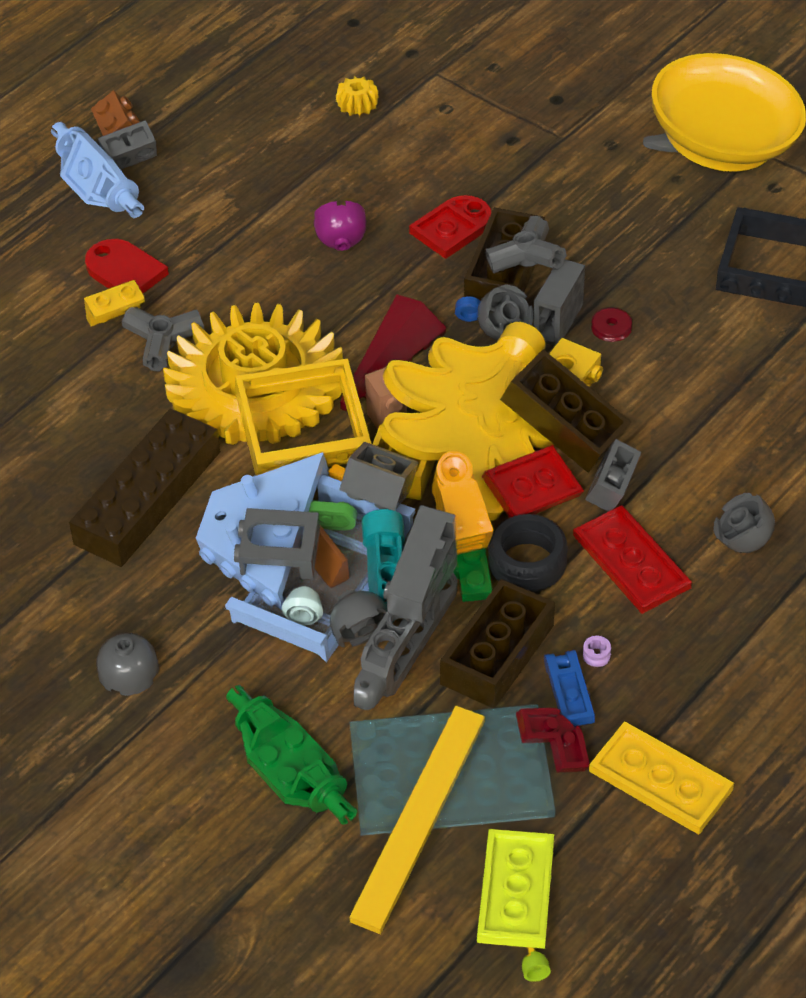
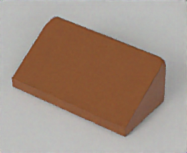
(330, 561)

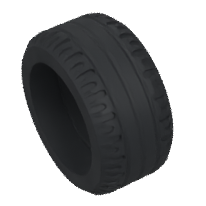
(528, 530)

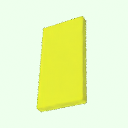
(516, 889)

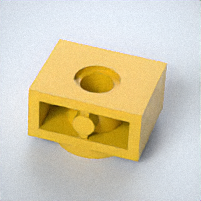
(579, 360)

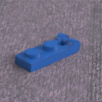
(569, 688)

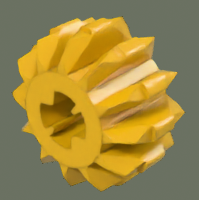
(357, 96)

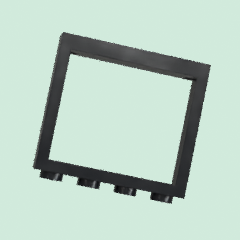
(756, 284)

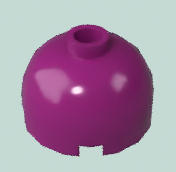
(340, 225)

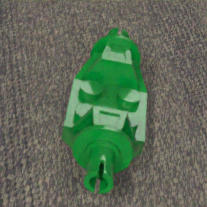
(289, 757)

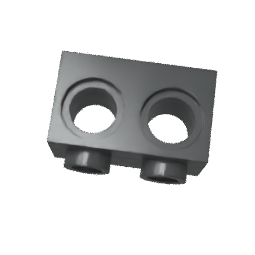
(130, 145)

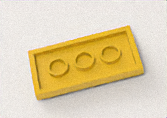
(661, 777)

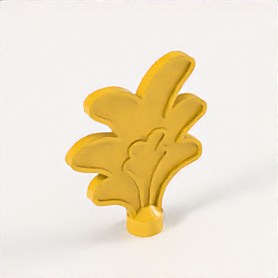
(464, 404)

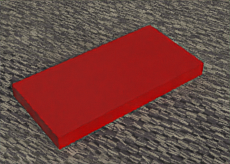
(632, 559)

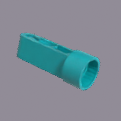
(384, 541)

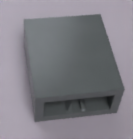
(559, 301)

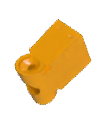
(460, 495)

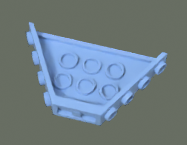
(283, 488)

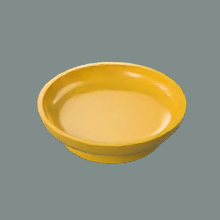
(727, 110)

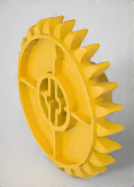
(205, 374)

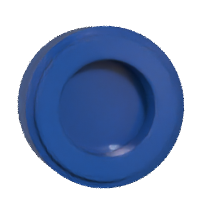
(467, 308)

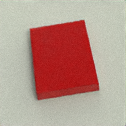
(532, 483)

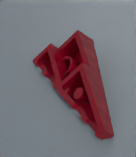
(401, 335)

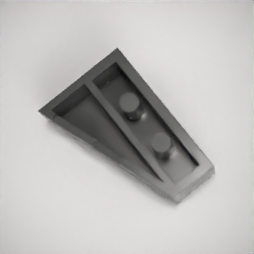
(422, 564)

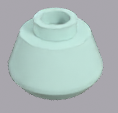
(303, 606)

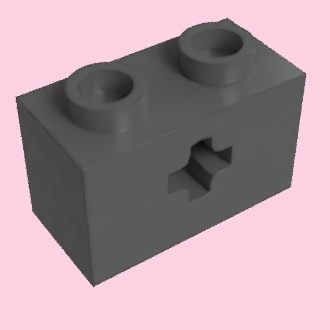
(613, 475)

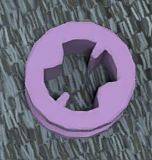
(596, 642)

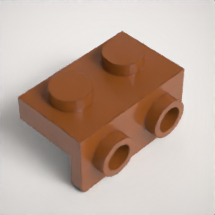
(114, 113)

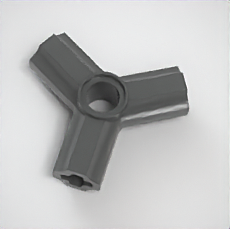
(527, 249)
(159, 332)

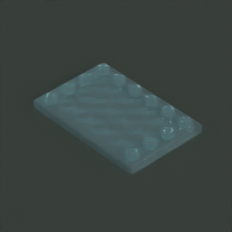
(496, 785)

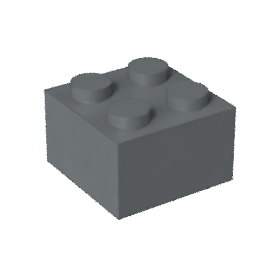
(378, 476)

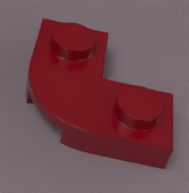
(566, 741)

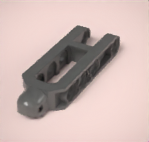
(377, 664)

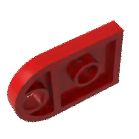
(452, 224)
(123, 265)

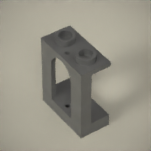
(302, 557)

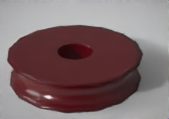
(615, 332)

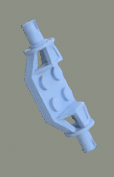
(94, 172)

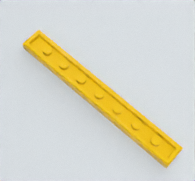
(417, 820)

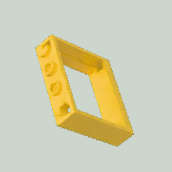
(295, 378)

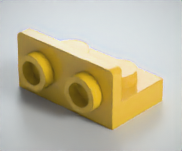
(112, 302)

